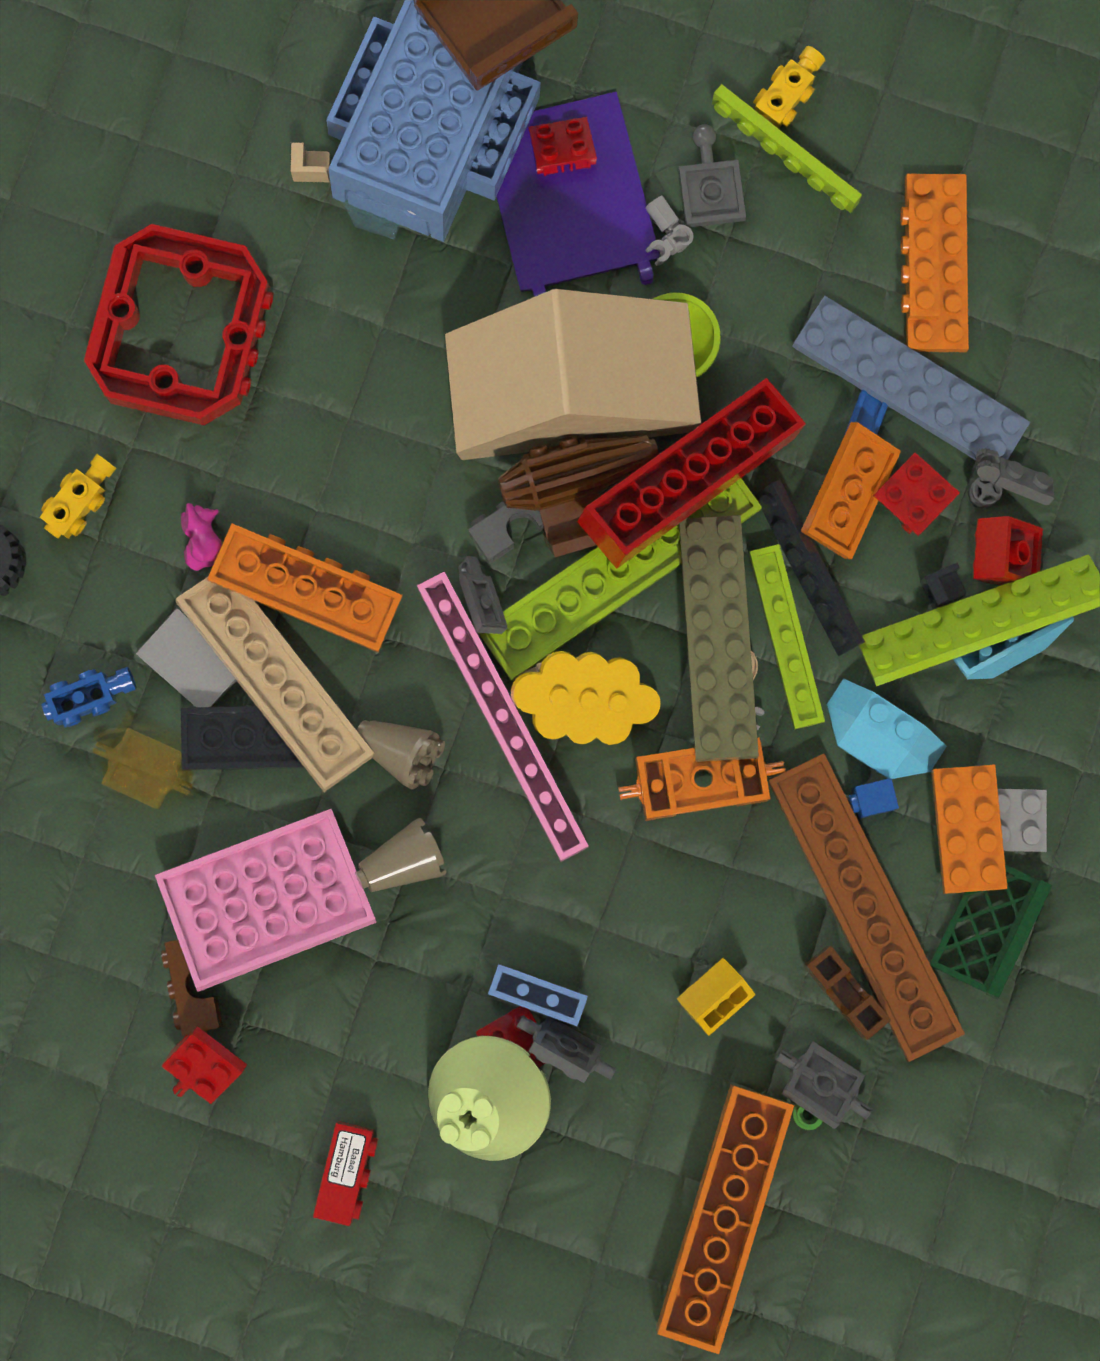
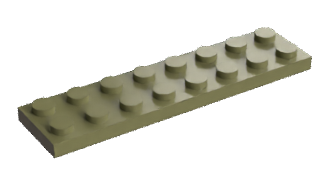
(718, 639)

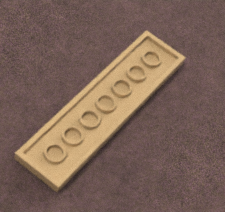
(276, 682)

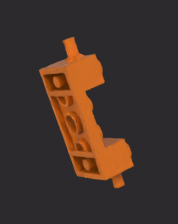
(669, 788)

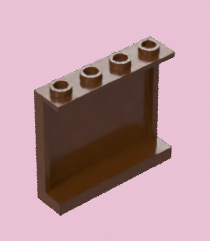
(495, 35)

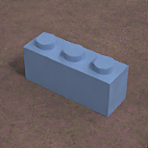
(537, 995)

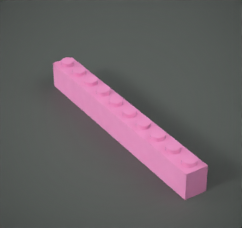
(502, 717)

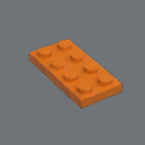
(847, 492)
(969, 829)

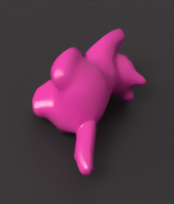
(203, 541)

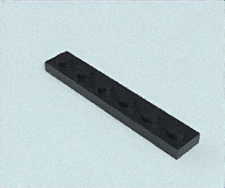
(809, 568)

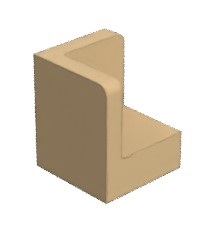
(309, 165)

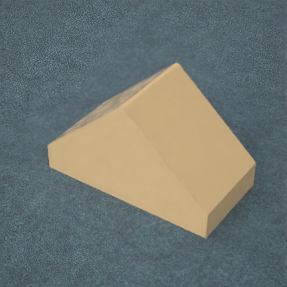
(571, 370)

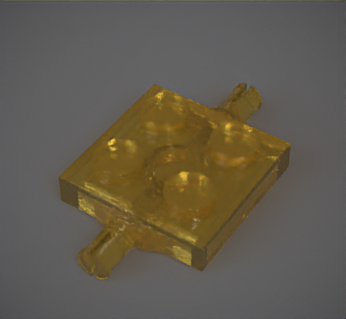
(143, 768)

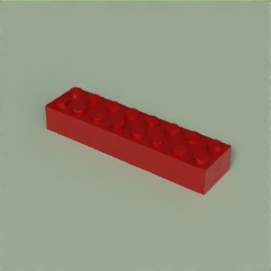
(690, 473)

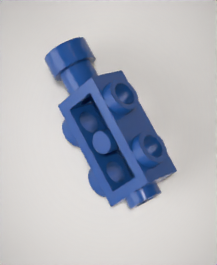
(81, 695)

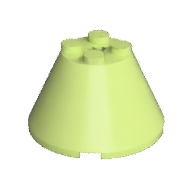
(489, 1098)

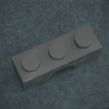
(491, 532)

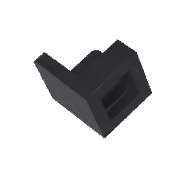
(943, 586)

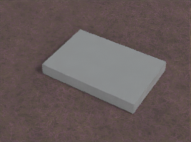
(187, 661)

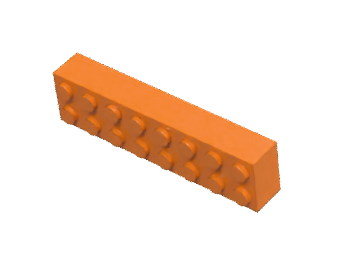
(724, 1219)

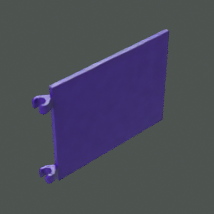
(578, 219)

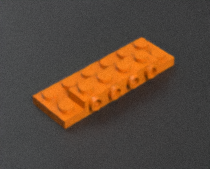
(935, 262)
(305, 586)

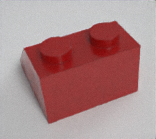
(1006, 550)

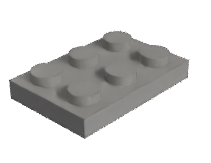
(1023, 819)

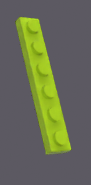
(778, 143)
(786, 637)

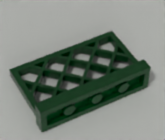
(1012, 944)

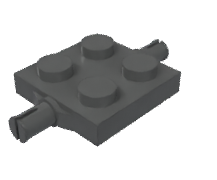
(565, 1049)
(823, 1084)

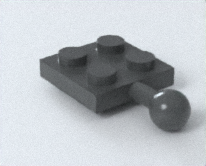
(711, 189)

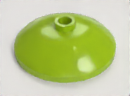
(704, 329)

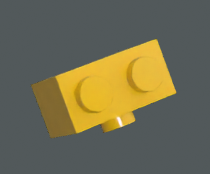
(717, 985)

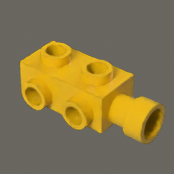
(785, 91)
(76, 505)

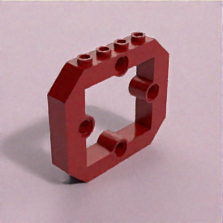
(180, 251)

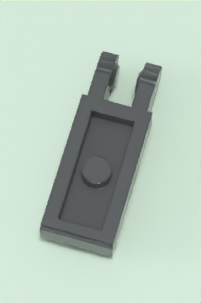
(1014, 476)

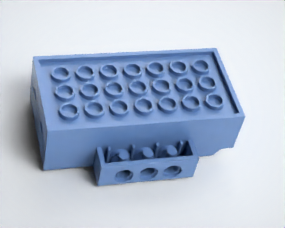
(420, 129)

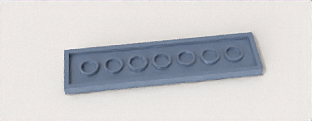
(908, 382)

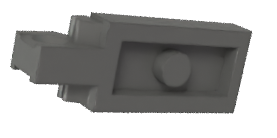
(481, 598)

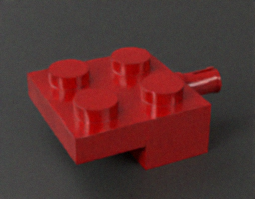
(202, 1066)

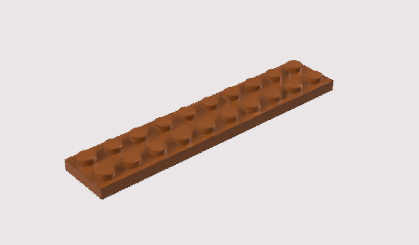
(866, 907)

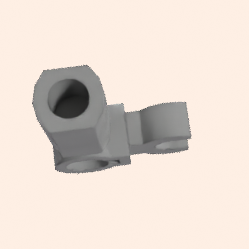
(677, 236)

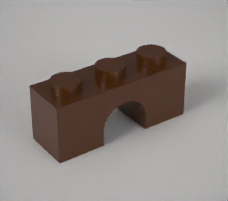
(846, 994)
(190, 1009)

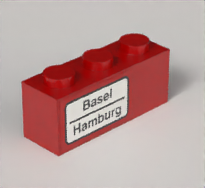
(345, 1174)

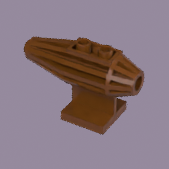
(568, 478)

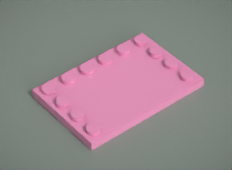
(264, 899)

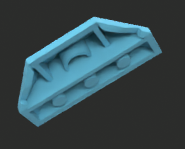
(1000, 657)
(881, 733)

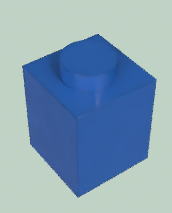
(873, 798)

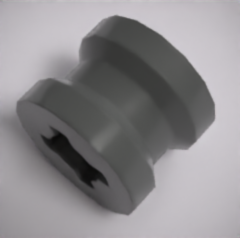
(987, 489)

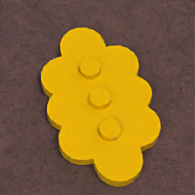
(585, 698)

